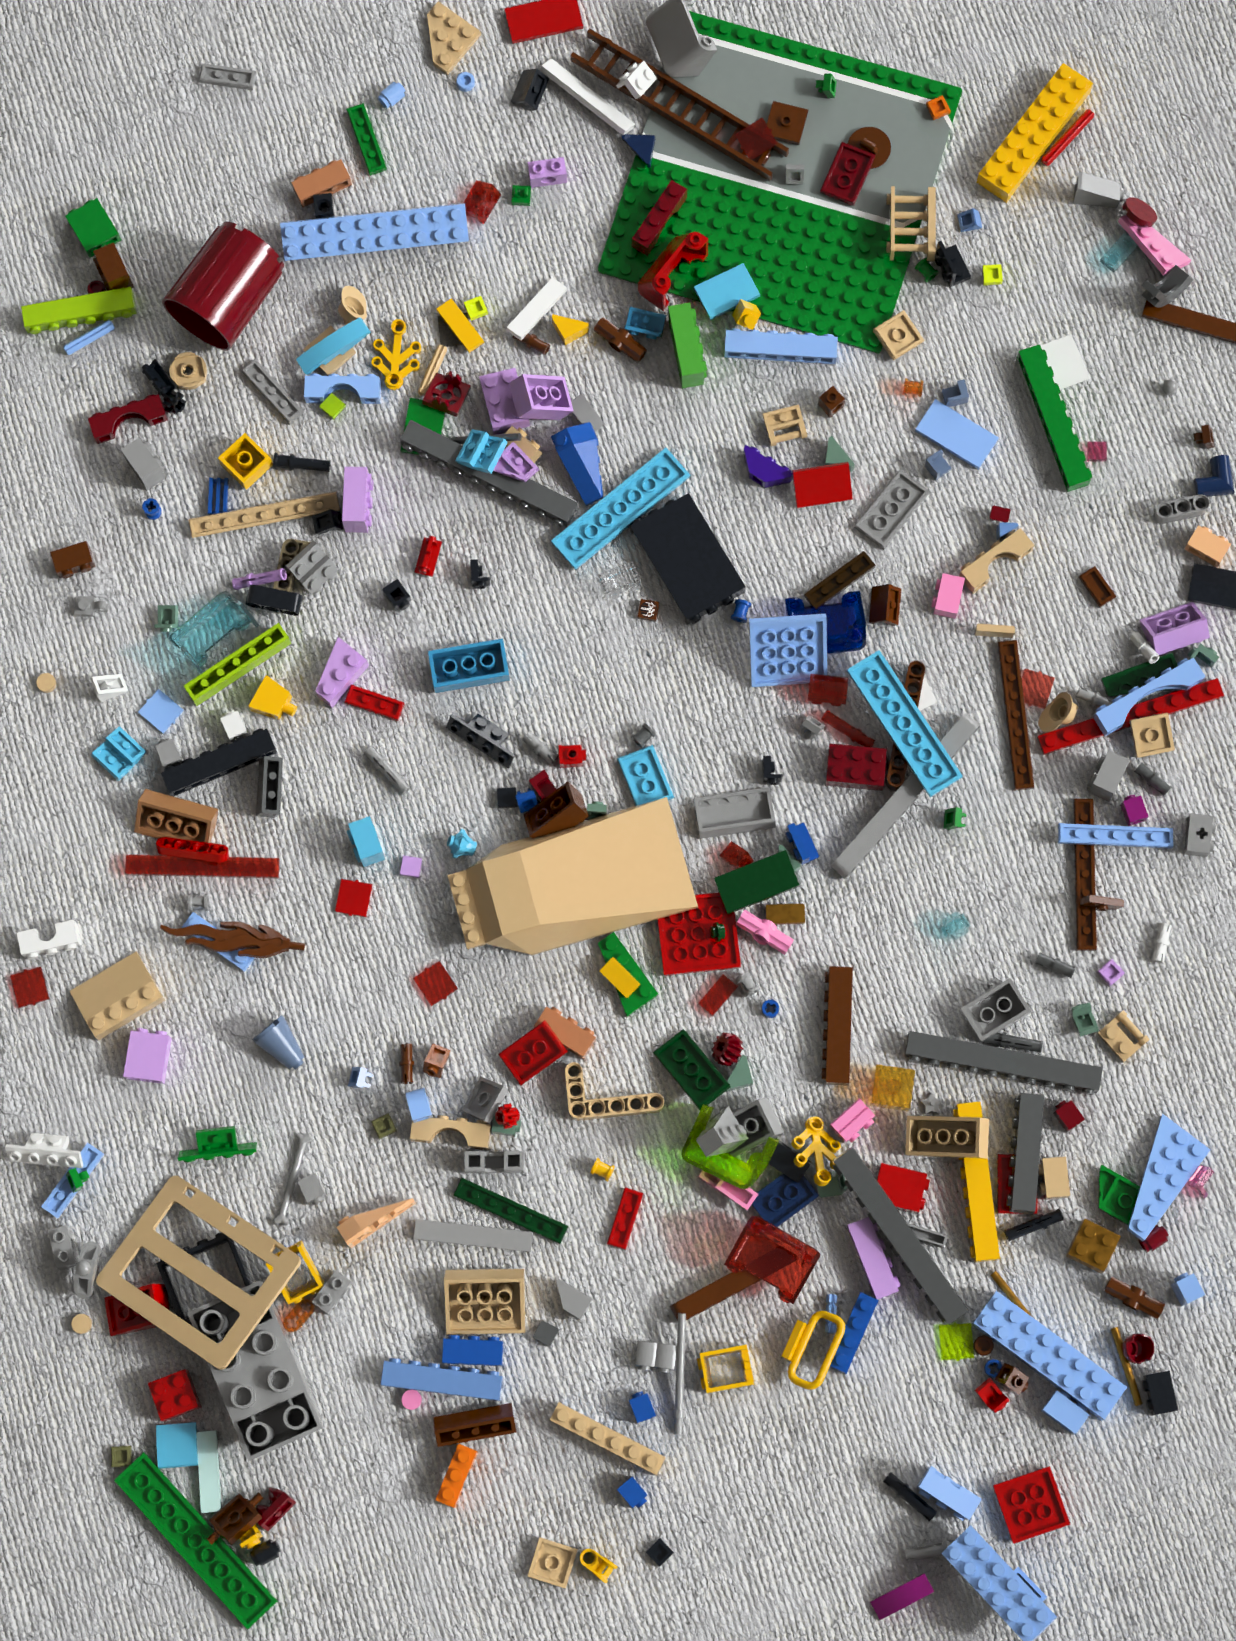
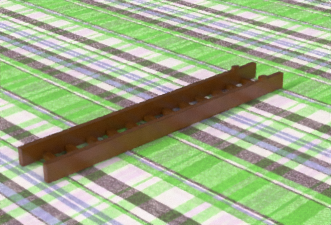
(669, 115)

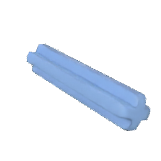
(89, 337)

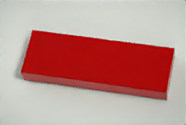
(374, 702)
(625, 1218)

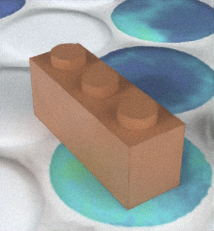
(321, 181)
(571, 1036)

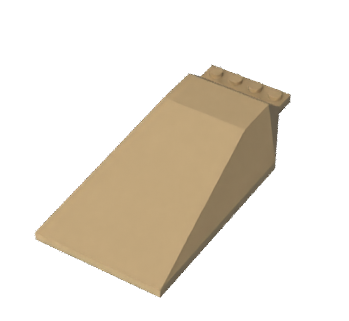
(576, 882)

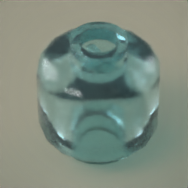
(955, 925)

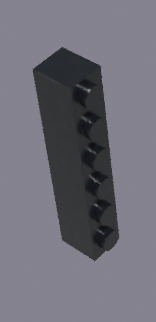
(218, 762)

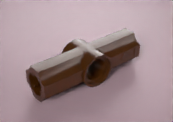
(620, 340)
(1134, 1297)

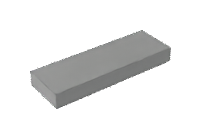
(227, 76)

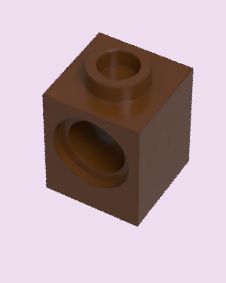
(831, 401)

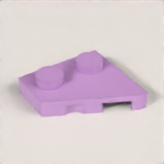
(515, 464)

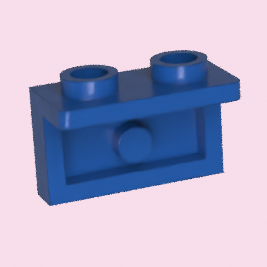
(803, 845)

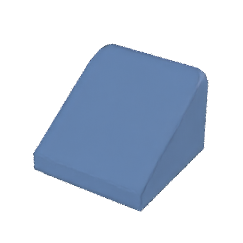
(969, 220)
(1004, 528)

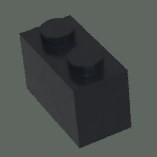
(1160, 1393)

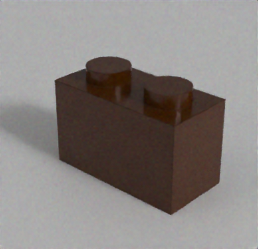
(73, 559)

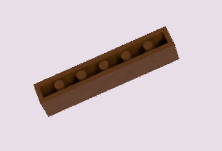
(838, 1026)

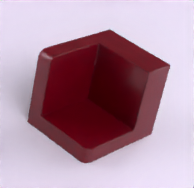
(542, 785)

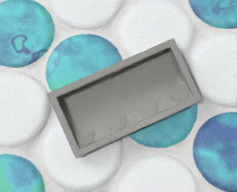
(734, 812)

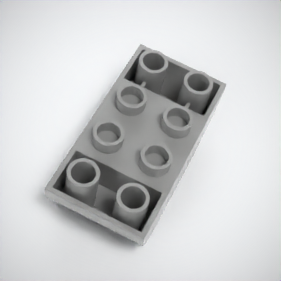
(263, 1382)

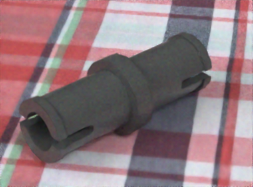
(1152, 779)
(1055, 965)

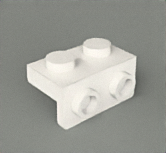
(637, 79)

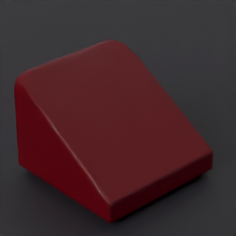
(999, 514)

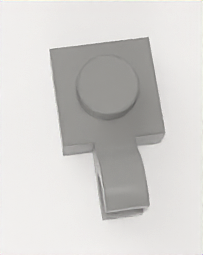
(87, 606)

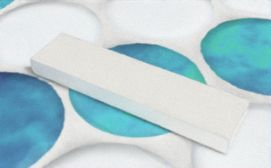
(536, 309)

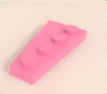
(1155, 246)

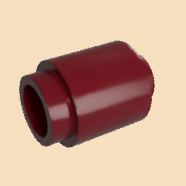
(1155, 1239)

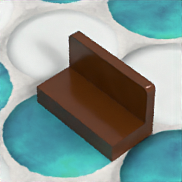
(885, 604)

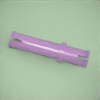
(258, 579)

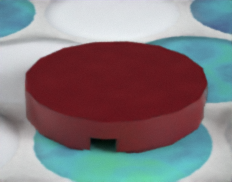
(1139, 212)

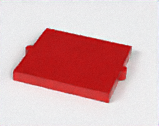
(353, 898)

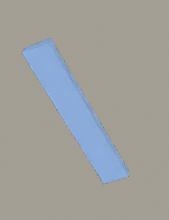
(1115, 835)

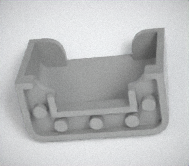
(677, 40)

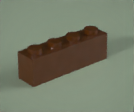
(474, 1424)

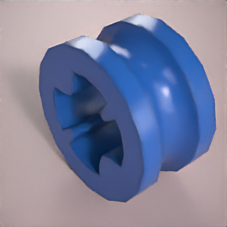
(771, 1003)
(987, 1370)

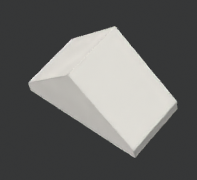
(108, 686)

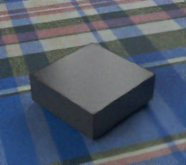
(545, 1333)

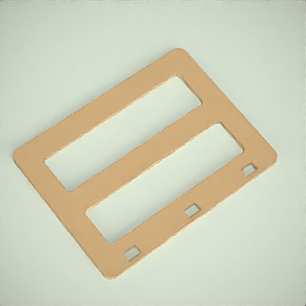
(245, 1234)

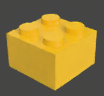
(245, 461)

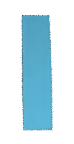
(333, 345)

